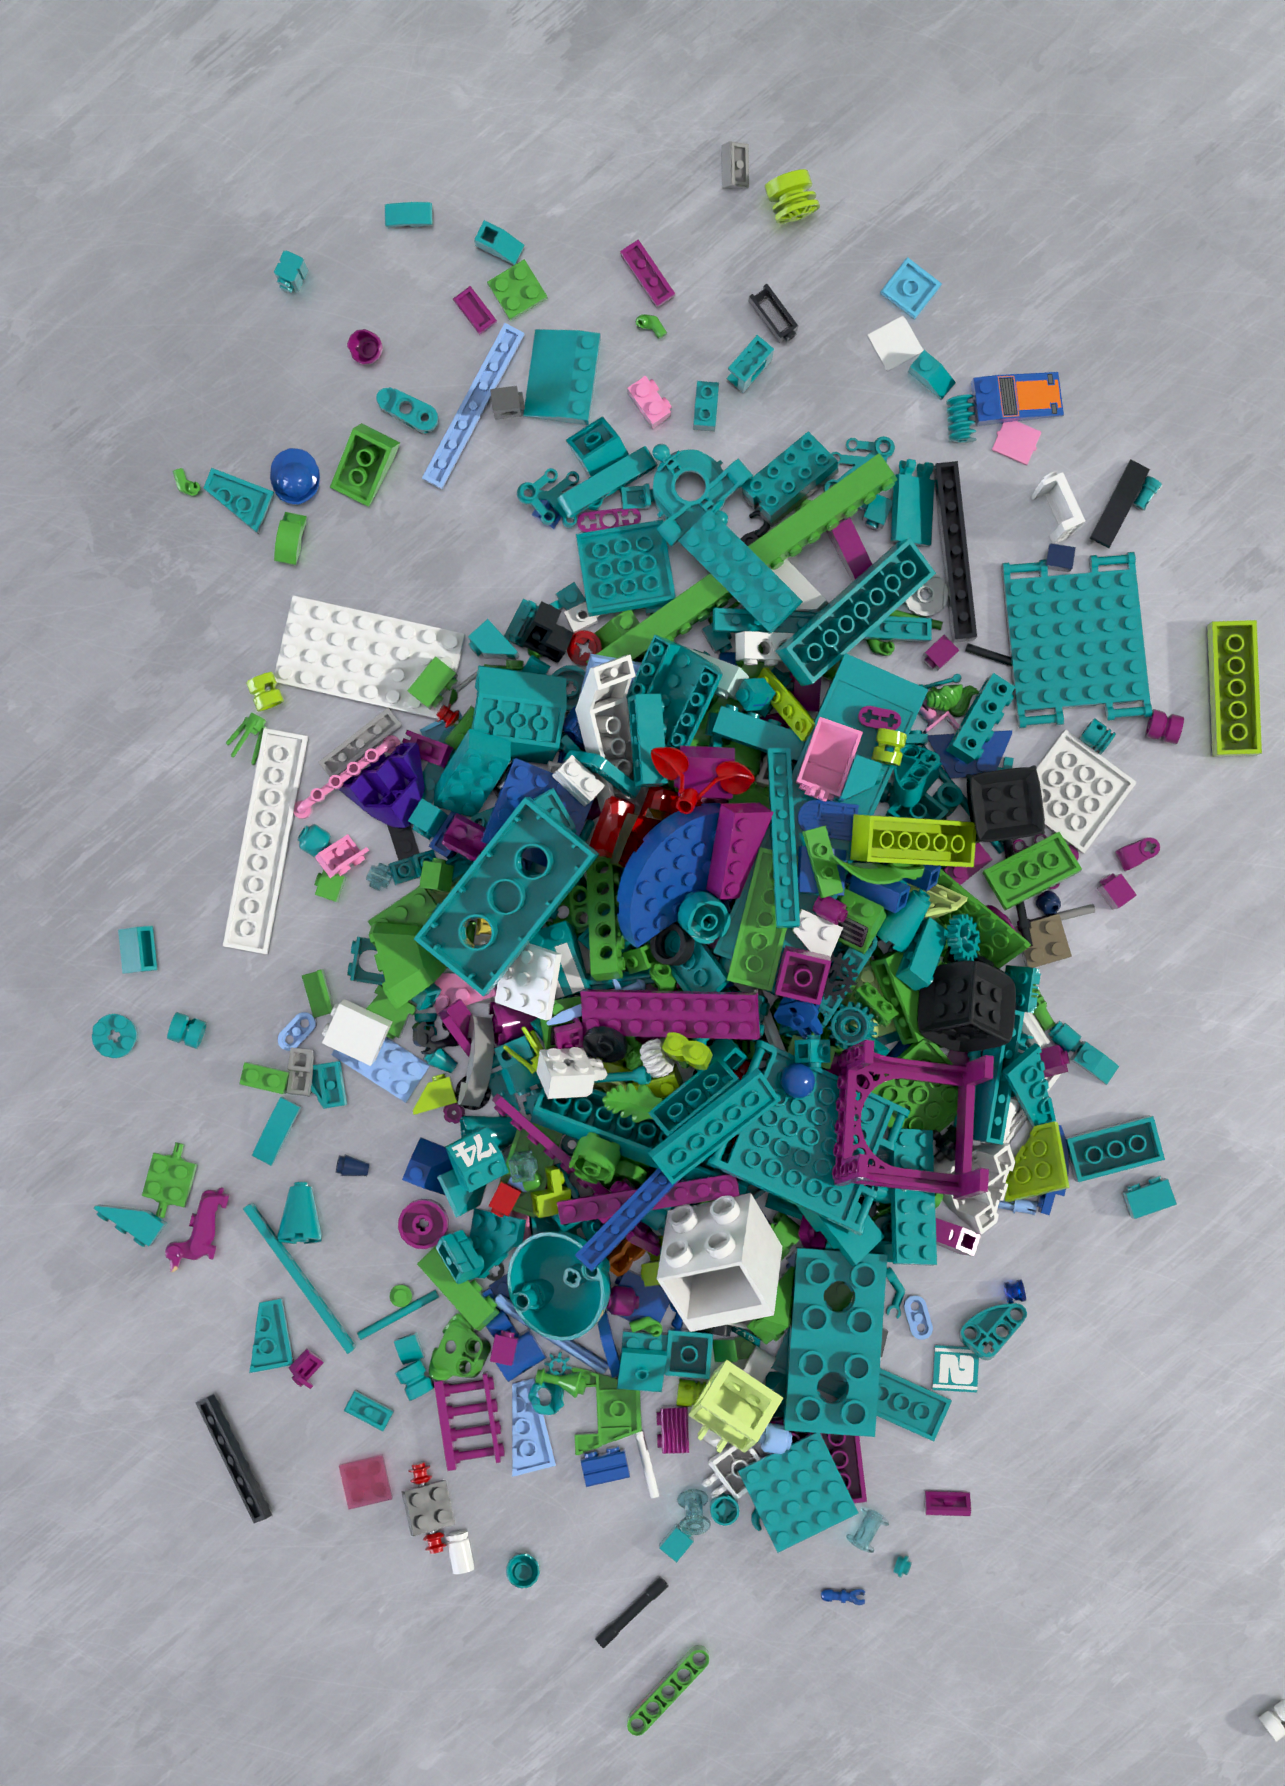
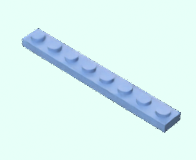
(473, 406)

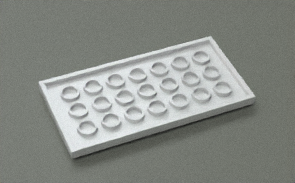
(362, 654)

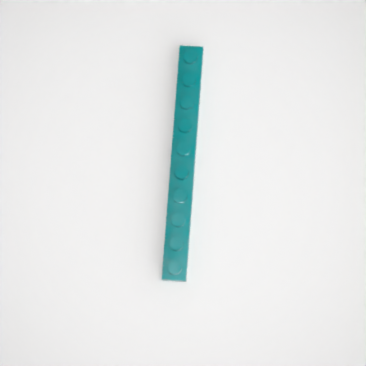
(890, 629)

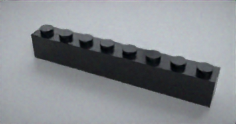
(955, 551)

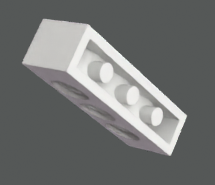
(748, 642)

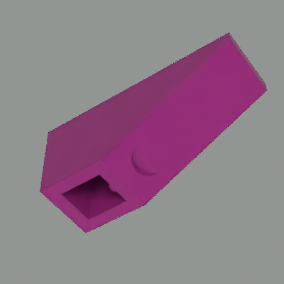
(956, 1238)

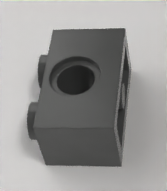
(507, 402)

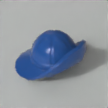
(294, 476)

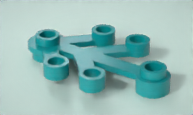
(860, 460)
(551, 496)

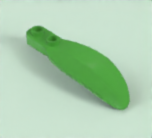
(881, 873)

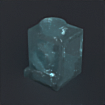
(523, 1166)

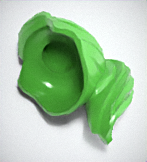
(951, 698)

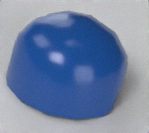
(797, 1080)

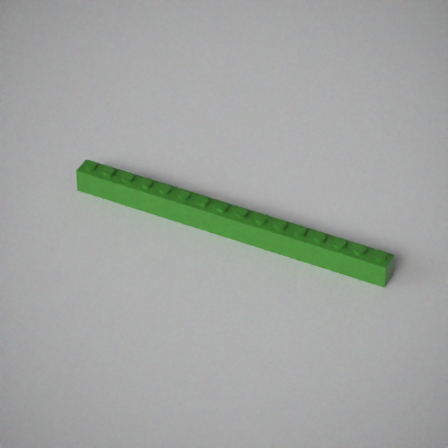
(772, 548)

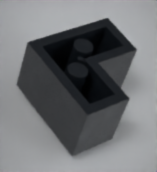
(544, 635)

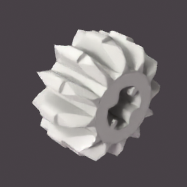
(655, 1058)

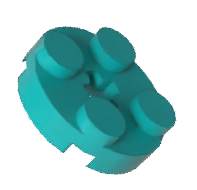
(126, 1040)

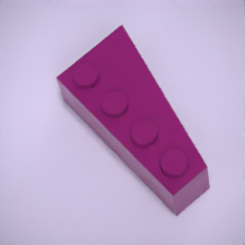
(736, 846)

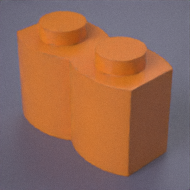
(623, 1257)

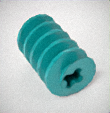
(960, 418)

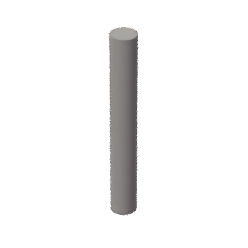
(1084, 910)

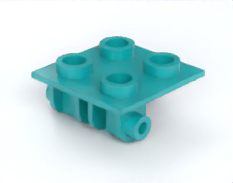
(1024, 979)

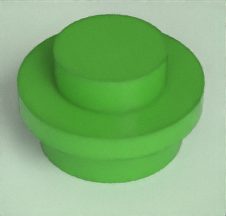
(400, 1295)

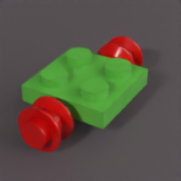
(461, 725)

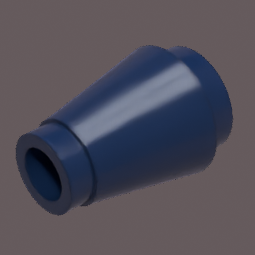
(351, 1166)

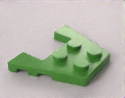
(616, 1412)

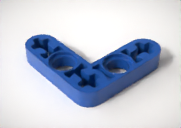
(609, 1345)

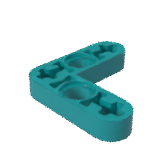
(600, 765)

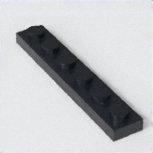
(233, 1458)

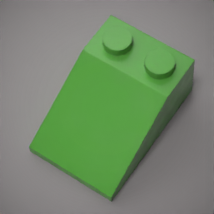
(364, 464)

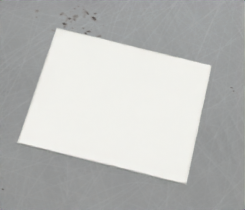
(895, 343)

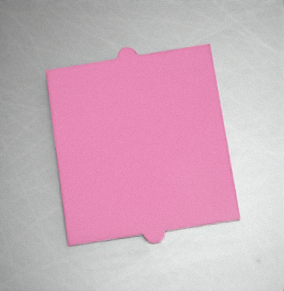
(1016, 441)

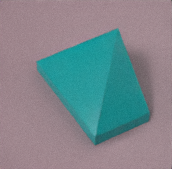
(777, 1382)

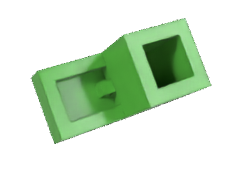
(289, 538)

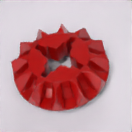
(583, 637)

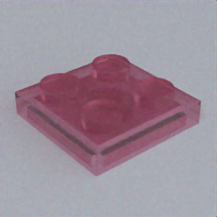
(365, 1481)

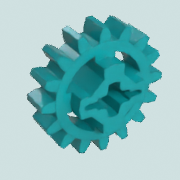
(963, 938)

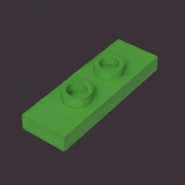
(824, 870)

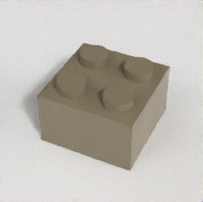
(1048, 942)

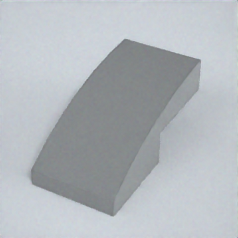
(301, 1072)

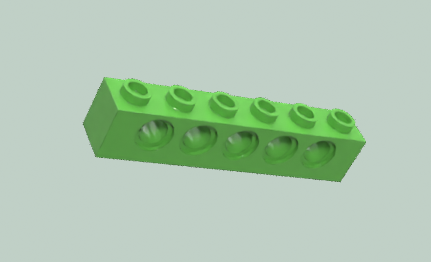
(602, 967)

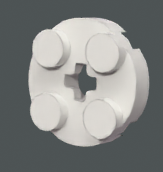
(933, 604)

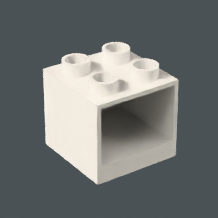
(720, 1262)

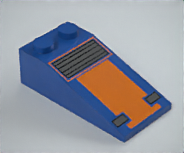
(1016, 397)

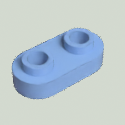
(296, 1030)
(918, 1316)

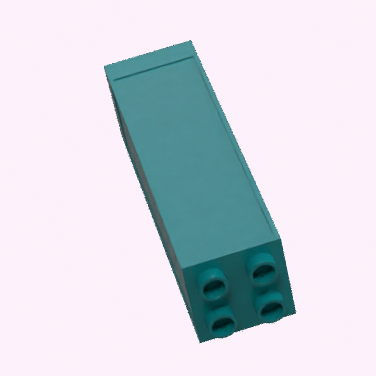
(851, 689)

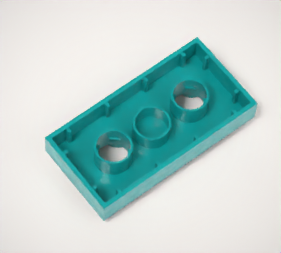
(506, 896)
(835, 1342)

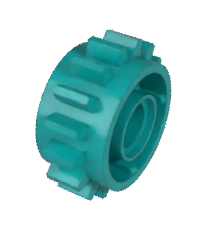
(844, 1016)

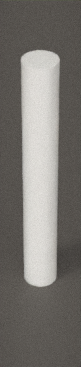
(649, 1474)

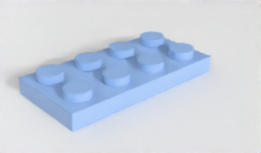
(393, 1070)

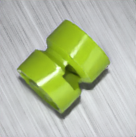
(265, 692)
(891, 739)

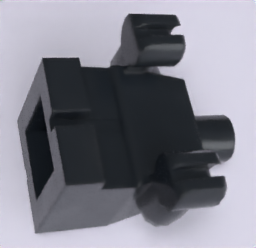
(945, 1144)

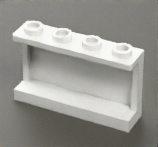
(1062, 505)

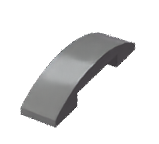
(479, 1063)

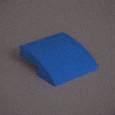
(805, 874)

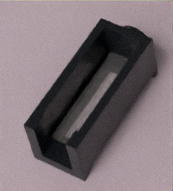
(774, 314)

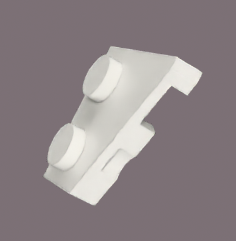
(817, 933)

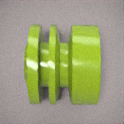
(792, 196)

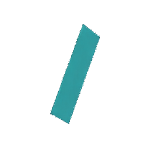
(744, 1334)

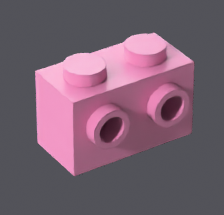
(649, 402)

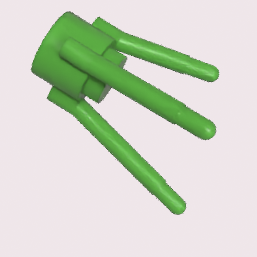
(253, 725)

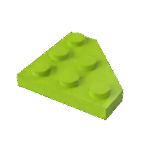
(1038, 1165)

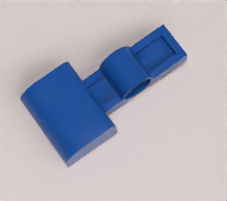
(528, 1349)

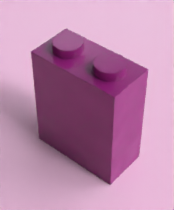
(703, 769)

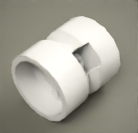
(1275, 1721)

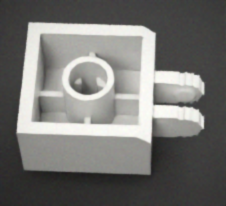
(568, 1072)
(724, 1465)

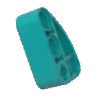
(915, 774)
(985, 1327)

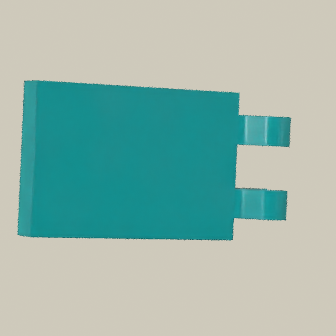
(913, 503)

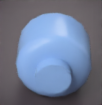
(775, 1439)

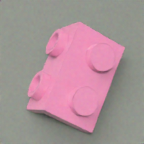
(340, 855)

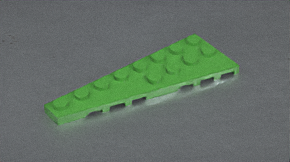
(997, 939)

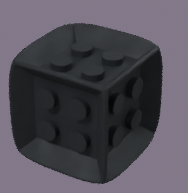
(1005, 804)
(967, 1007)

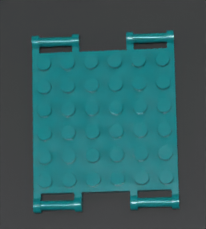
(1076, 640)
(794, 1142)

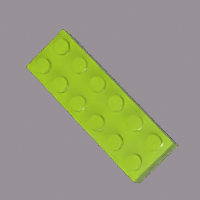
(1234, 688)
(913, 841)

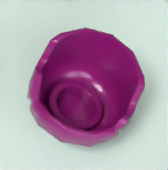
(365, 346)

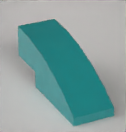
(276, 1130)

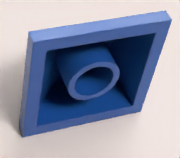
(426, 1164)

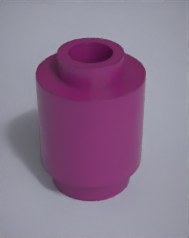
(830, 909)

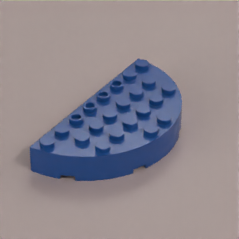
(665, 870)

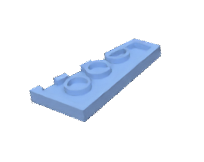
(529, 1433)

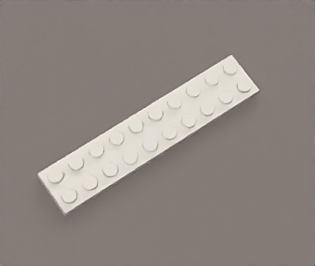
(265, 841)

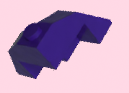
(390, 786)

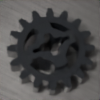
(845, 980)

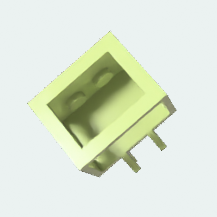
(734, 1407)

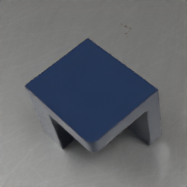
(1060, 557)

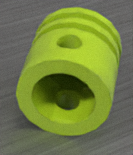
(688, 1392)

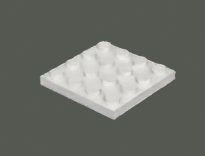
(1079, 790)

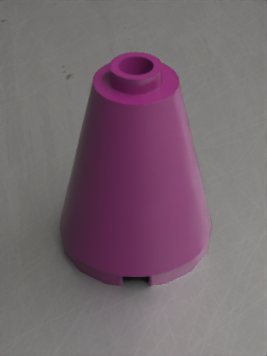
(508, 1023)

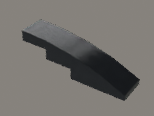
(1119, 503)

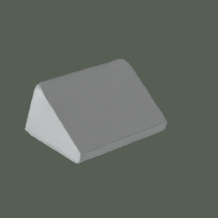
(735, 165)

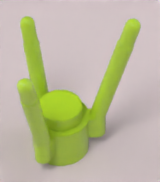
(536, 1045)

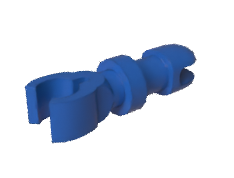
(843, 1596)

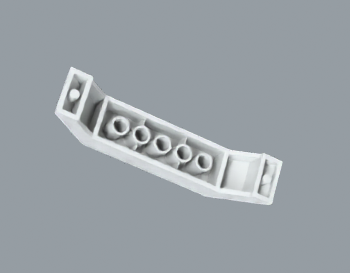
(605, 722)

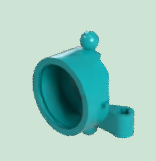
(683, 514)

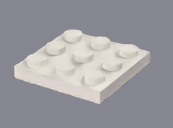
(531, 982)

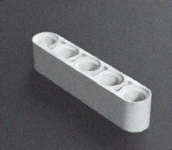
(756, 1366)

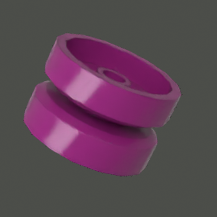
(413, 1232)

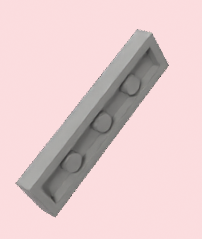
(356, 746)

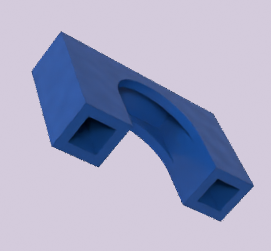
(894, 895)

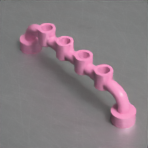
(303, 808)

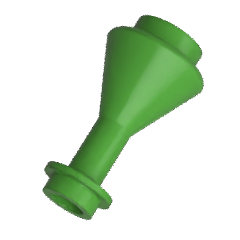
(572, 1383)

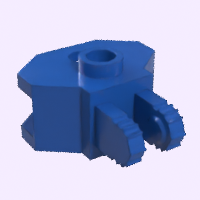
(799, 1016)

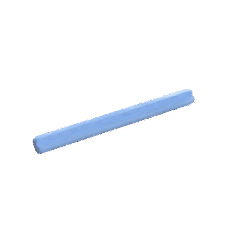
(568, 1345)

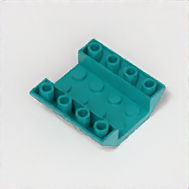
(684, 685)
(522, 710)

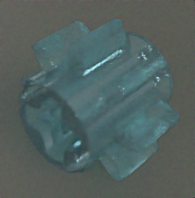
(379, 876)

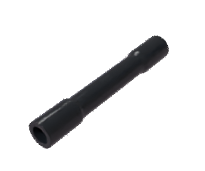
(649, 1595)

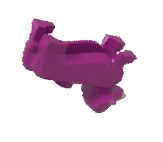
(202, 1233)

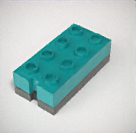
(790, 478)

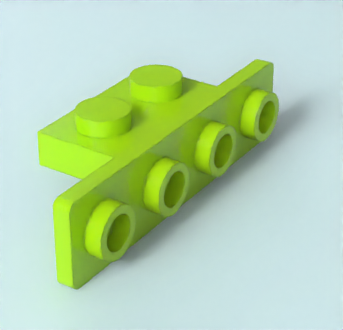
(789, 707)

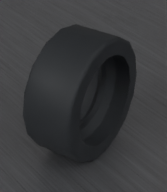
(685, 951)

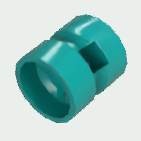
(186, 1030)
(415, 1381)
(724, 1509)

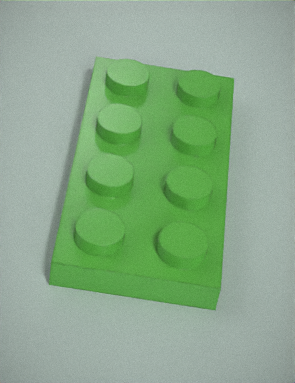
(1032, 871)
(522, 1143)

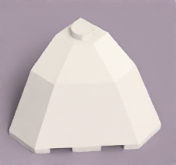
(981, 1210)

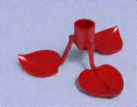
(672, 763)

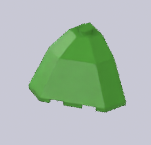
(404, 962)

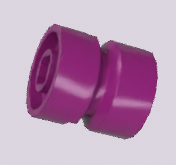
(1162, 726)

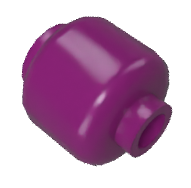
(622, 1301)

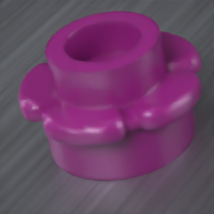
(449, 1117)

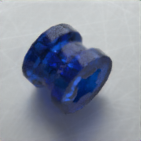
(1014, 1291)

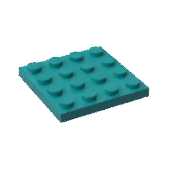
(625, 568)
(798, 1492)

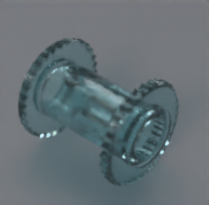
(694, 1521)
(867, 1530)

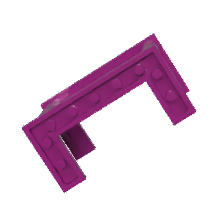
(849, 1169)

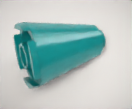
(903, 925)
(498, 1127)
(300, 1217)

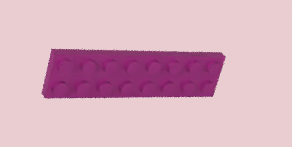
(682, 1012)

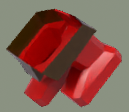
(622, 831)

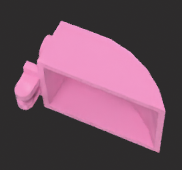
(828, 760)

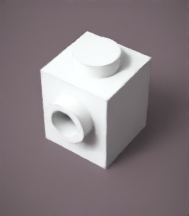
(579, 619)

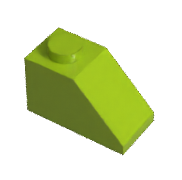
(436, 1094)

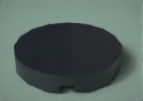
(605, 1044)

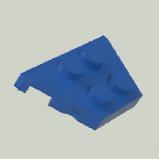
(987, 762)

